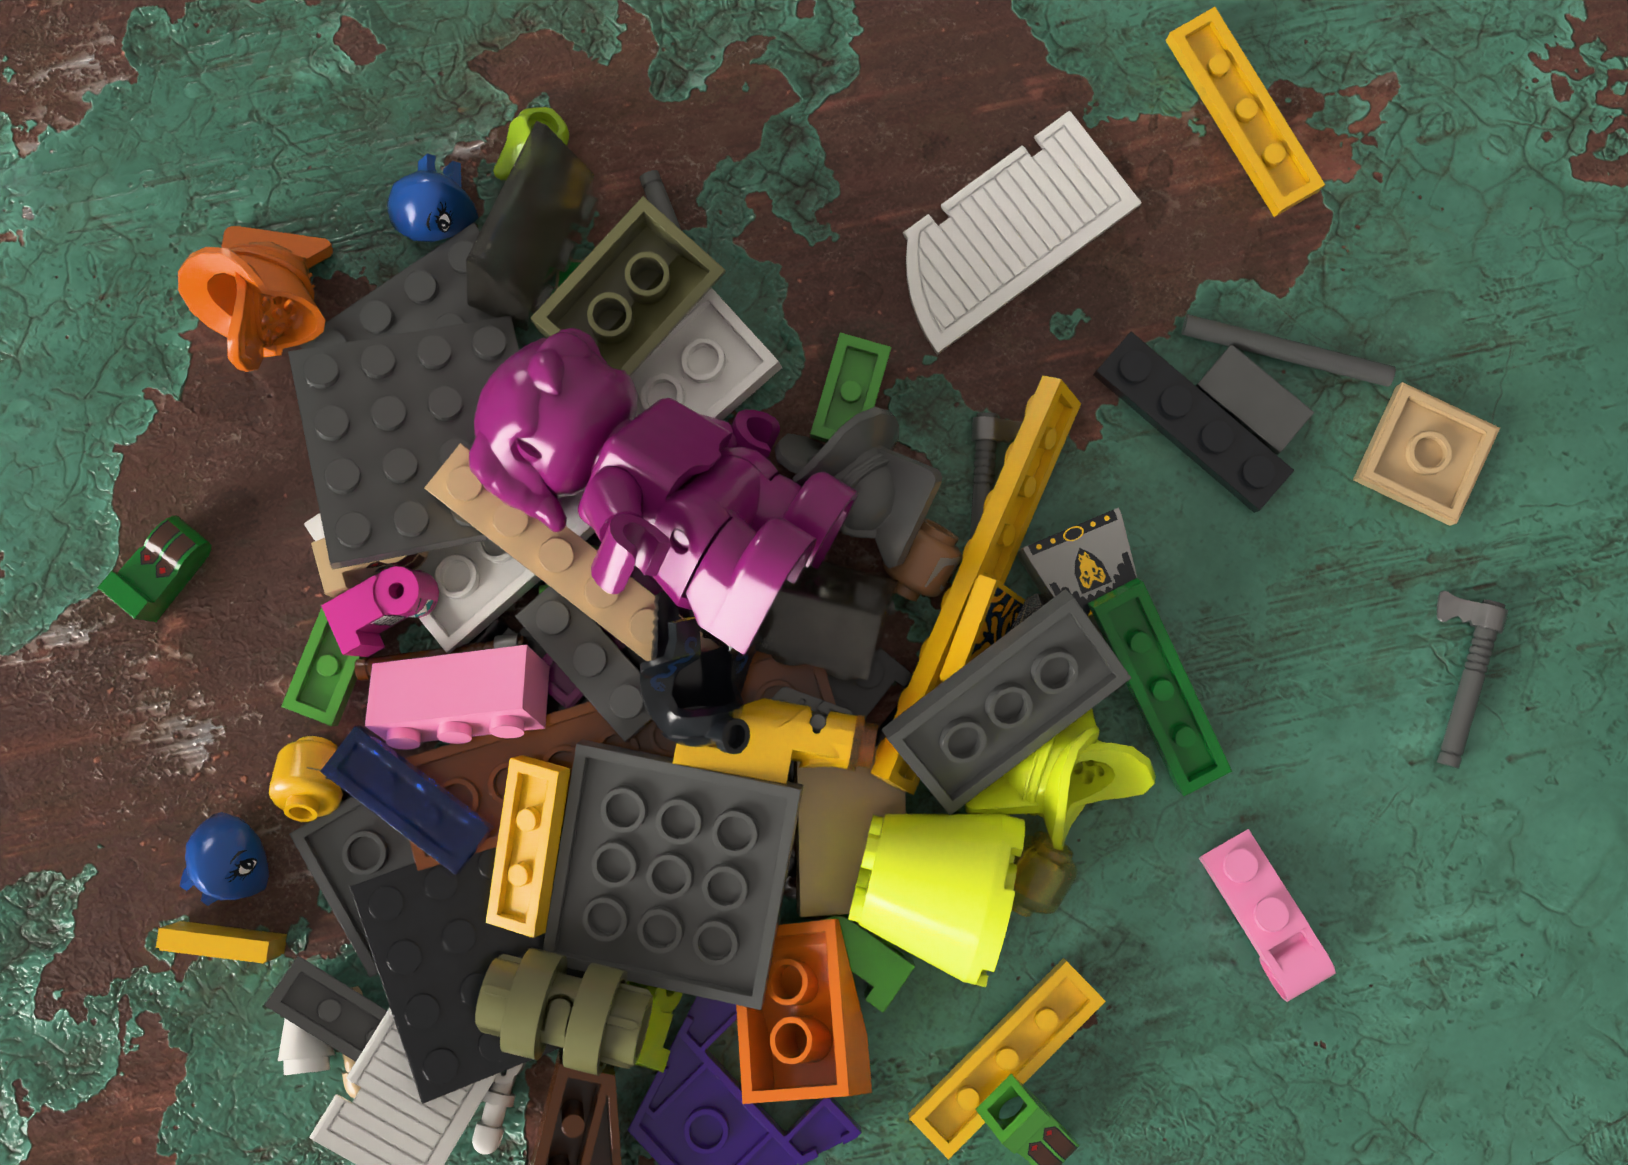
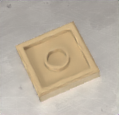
(1426, 454)

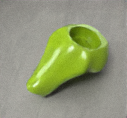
(519, 132)

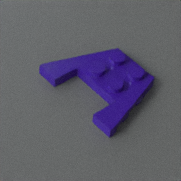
(698, 1113)

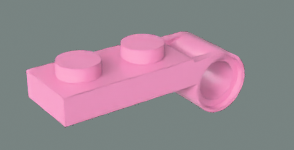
(1268, 916)

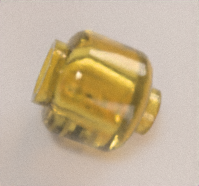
(1042, 876)

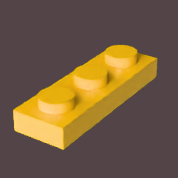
(528, 845)

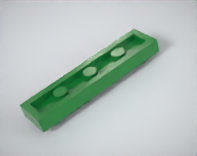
(1160, 686)

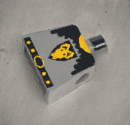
(1083, 560)

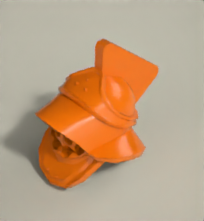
(256, 291)

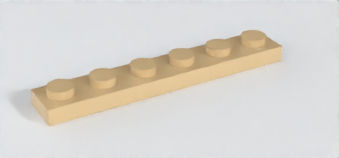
(555, 557)

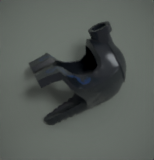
(693, 692)

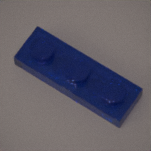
(407, 799)

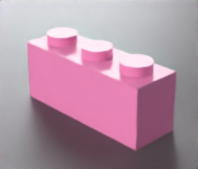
(458, 697)

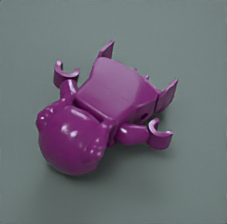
(661, 488)

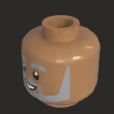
(928, 563)

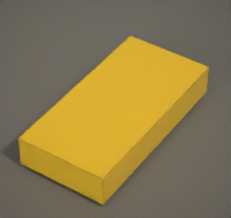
(221, 942)

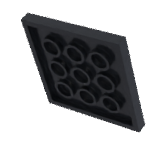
(432, 961)

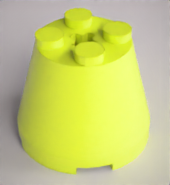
(941, 887)

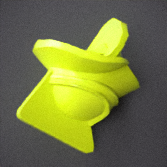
(1065, 777)

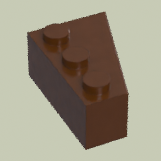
(579, 1119)

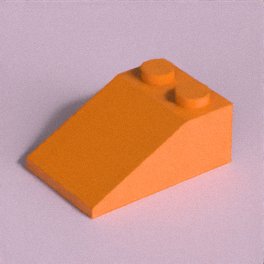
(811, 1025)

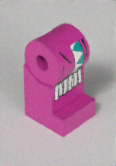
(378, 604)

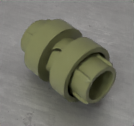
(538, 1004)

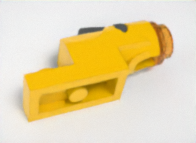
(786, 730)

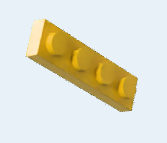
(1244, 112)
(1012, 1047)

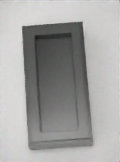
(1254, 399)

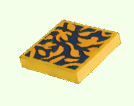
(985, 620)

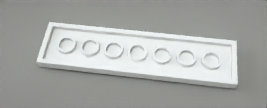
(704, 363)

